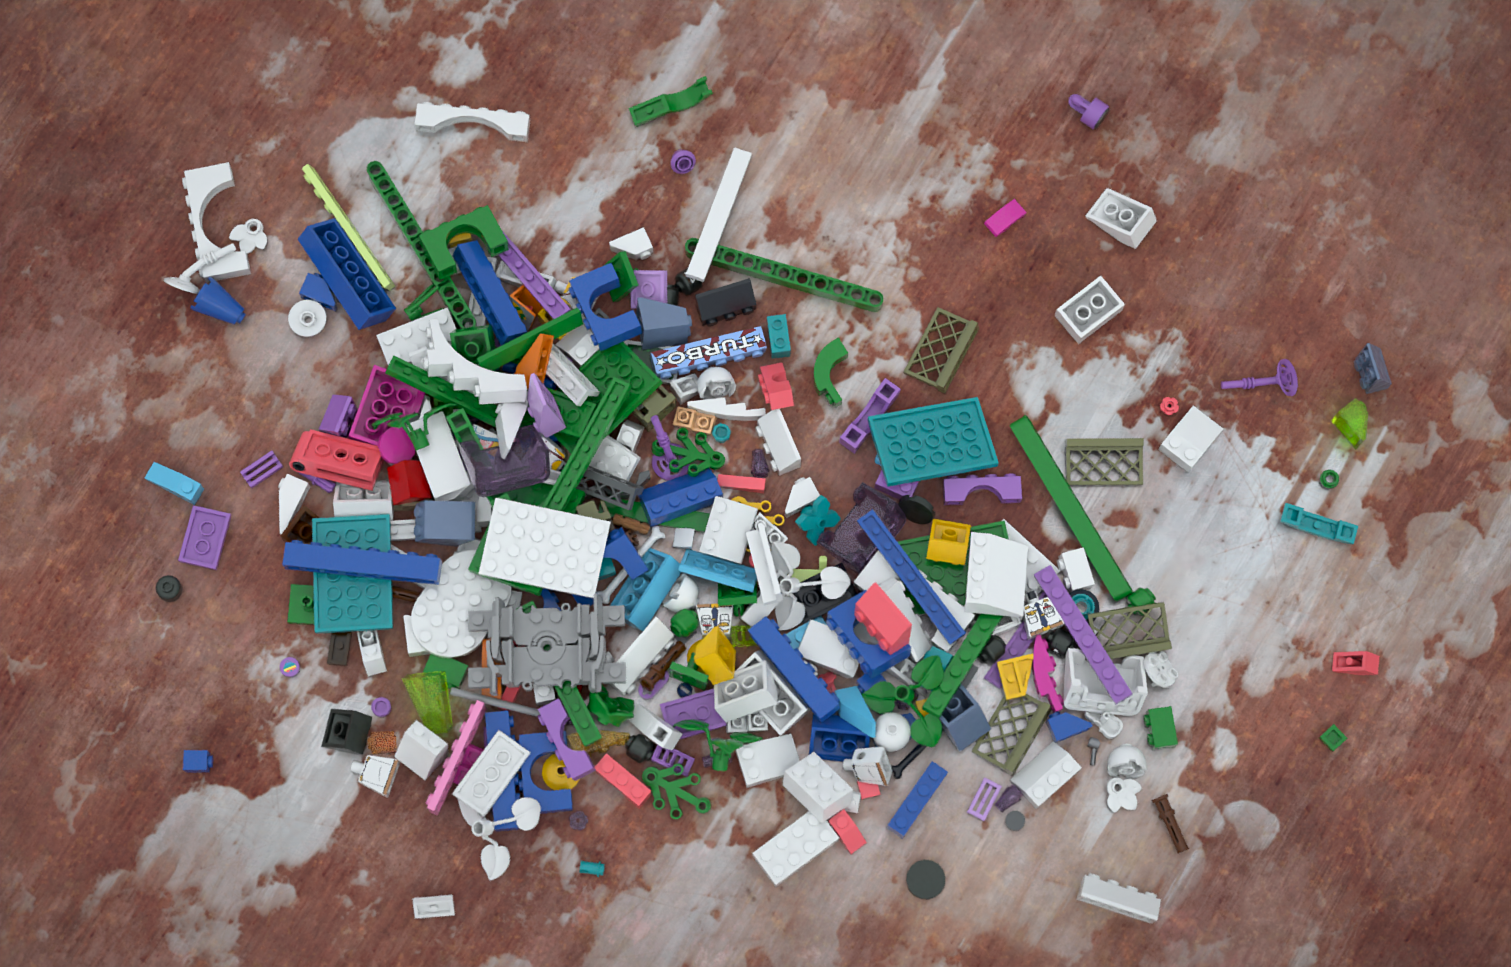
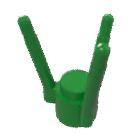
(414, 310)

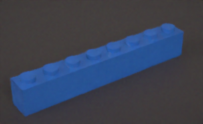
(362, 563)

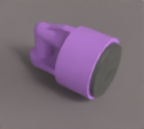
(1092, 112)

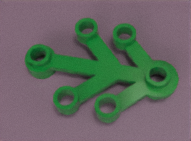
(692, 454)
(672, 789)

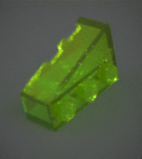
(430, 699)

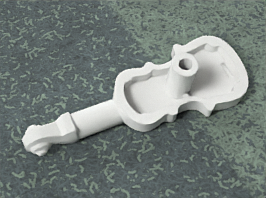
(1108, 724)

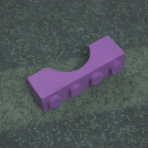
(878, 404)
(1005, 488)
(555, 718)

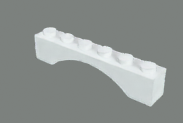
(435, 117)

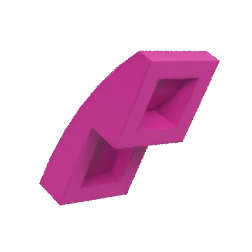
(1005, 218)
(470, 757)

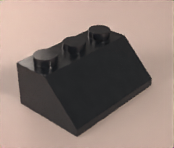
(725, 302)

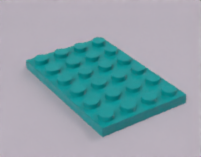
(932, 441)
(346, 601)

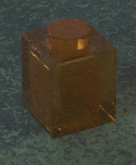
(382, 742)

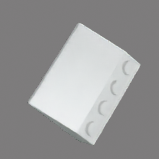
(996, 576)

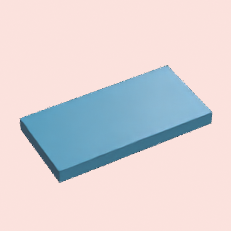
(718, 570)

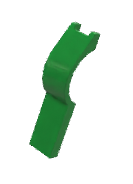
(670, 103)

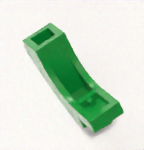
(829, 357)

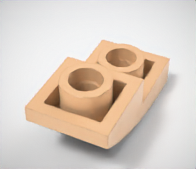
(694, 421)

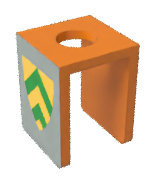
(520, 299)

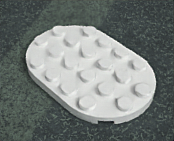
(442, 610)

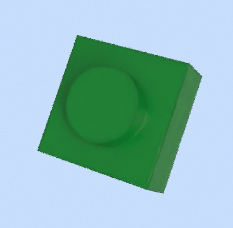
(1333, 738)

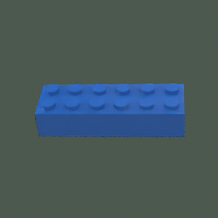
(346, 273)

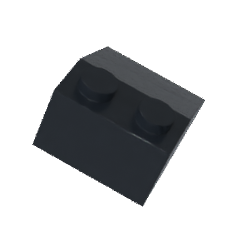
(815, 601)

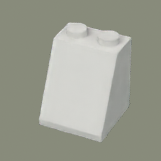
(421, 750)

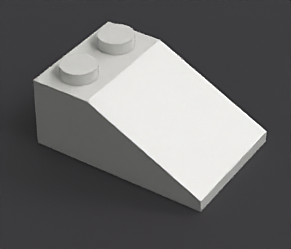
(1122, 217)
(1190, 439)
(824, 649)
(766, 759)

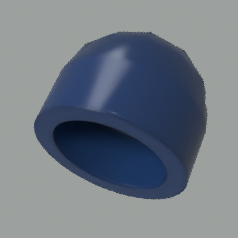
(681, 693)

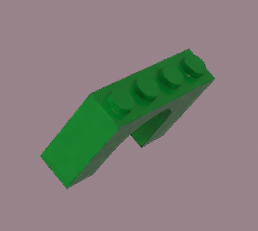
(479, 223)

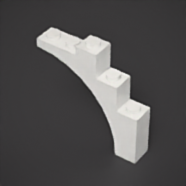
(488, 385)

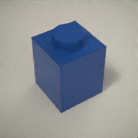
(197, 761)

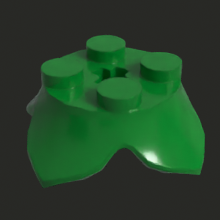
(609, 709)

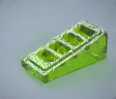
(735, 643)

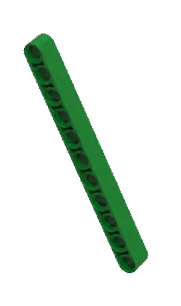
(413, 240)
(791, 281)
(1071, 508)

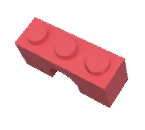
(775, 386)
(623, 780)

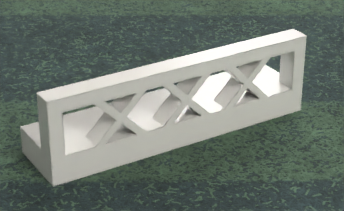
(569, 378)
(764, 565)

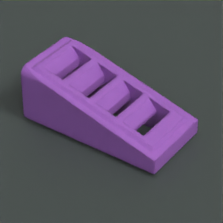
(657, 752)

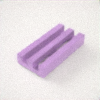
(991, 784)

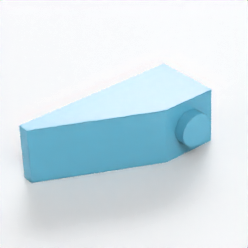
(175, 483)
(855, 711)

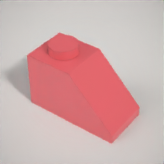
(1356, 663)
(847, 831)

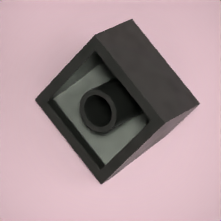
(347, 731)

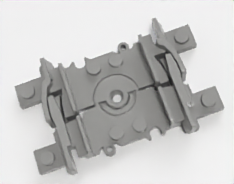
(542, 627)

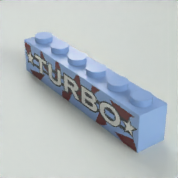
(708, 352)

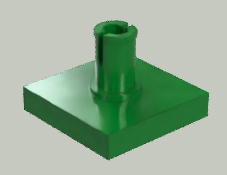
(625, 274)
(737, 597)
(301, 604)
(689, 674)

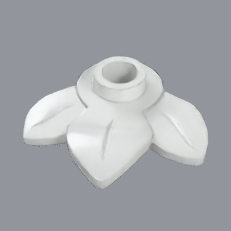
(248, 238)
(1124, 796)

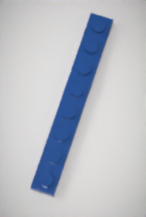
(911, 577)

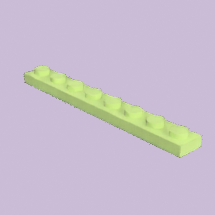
(333, 207)

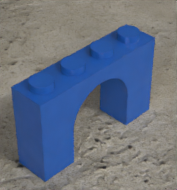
(605, 331)
(621, 549)
(872, 658)
(549, 801)

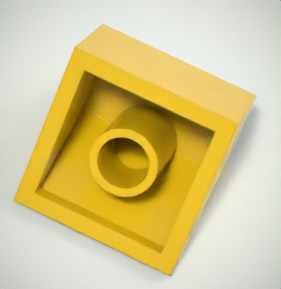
(948, 542)
(716, 656)

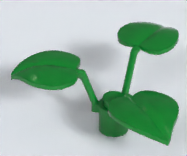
(417, 436)
(882, 699)
(725, 747)

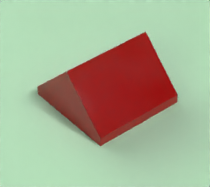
(408, 482)

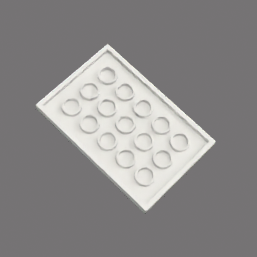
(544, 548)

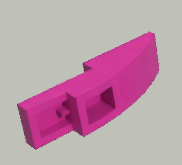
(1041, 668)

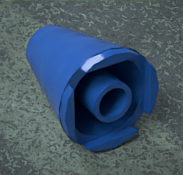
(218, 303)

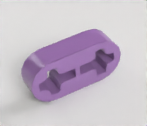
(657, 687)

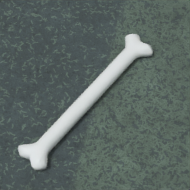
(605, 594)

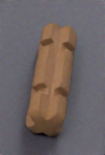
(630, 523)

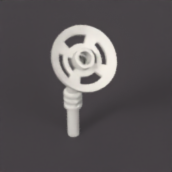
(183, 281)

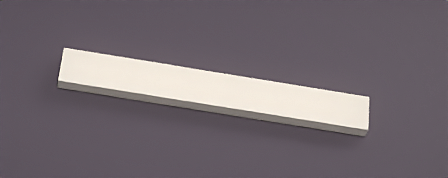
(718, 215)

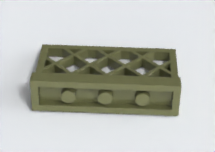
(957, 352)
(1108, 445)
(1135, 647)
(1025, 740)

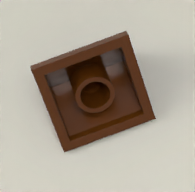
(300, 527)

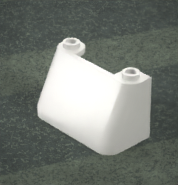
(1086, 692)

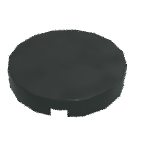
(917, 509)
(925, 879)

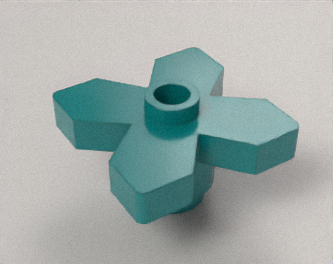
(817, 517)

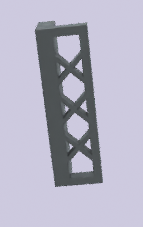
(614, 482)

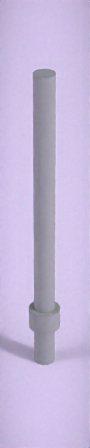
(494, 701)

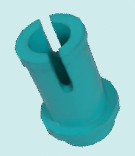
(592, 868)

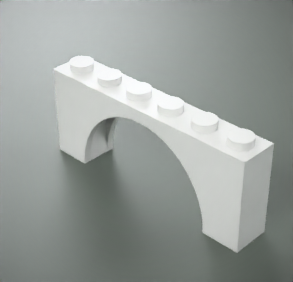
(202, 187)
(879, 571)

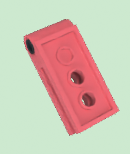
(337, 459)

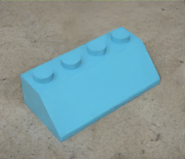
(646, 592)

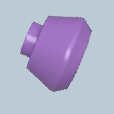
(682, 161)

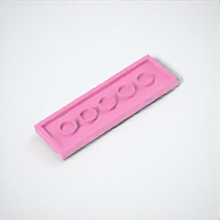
(443, 783)

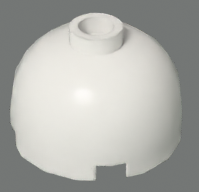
(715, 383)
(682, 595)
(892, 731)
(1126, 761)

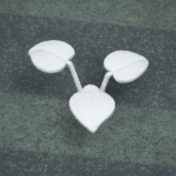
(789, 612)
(496, 858)

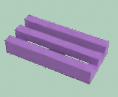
(257, 463)

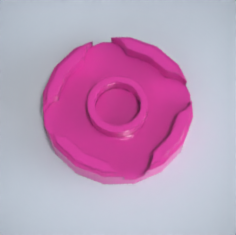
(395, 445)

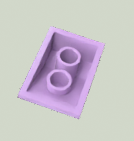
(543, 408)

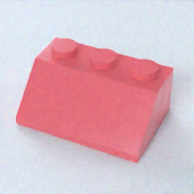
(883, 619)

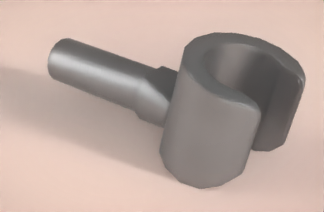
(1093, 743)

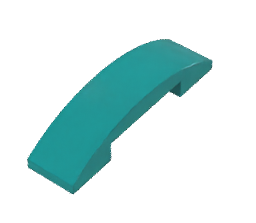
(1318, 525)

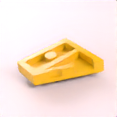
(1015, 675)

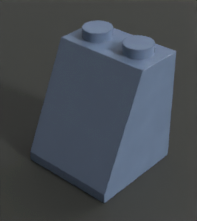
(662, 324)
(444, 522)
(964, 719)

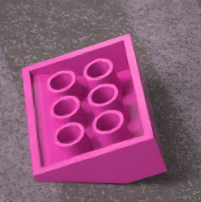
(381, 398)

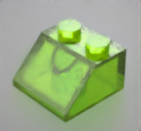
(1352, 422)

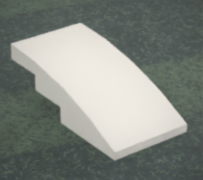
(441, 458)

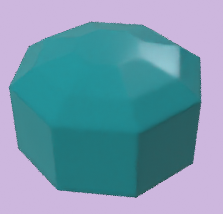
(721, 433)

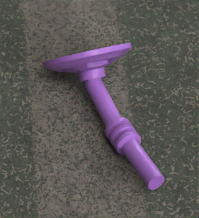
(1288, 375)
(664, 442)

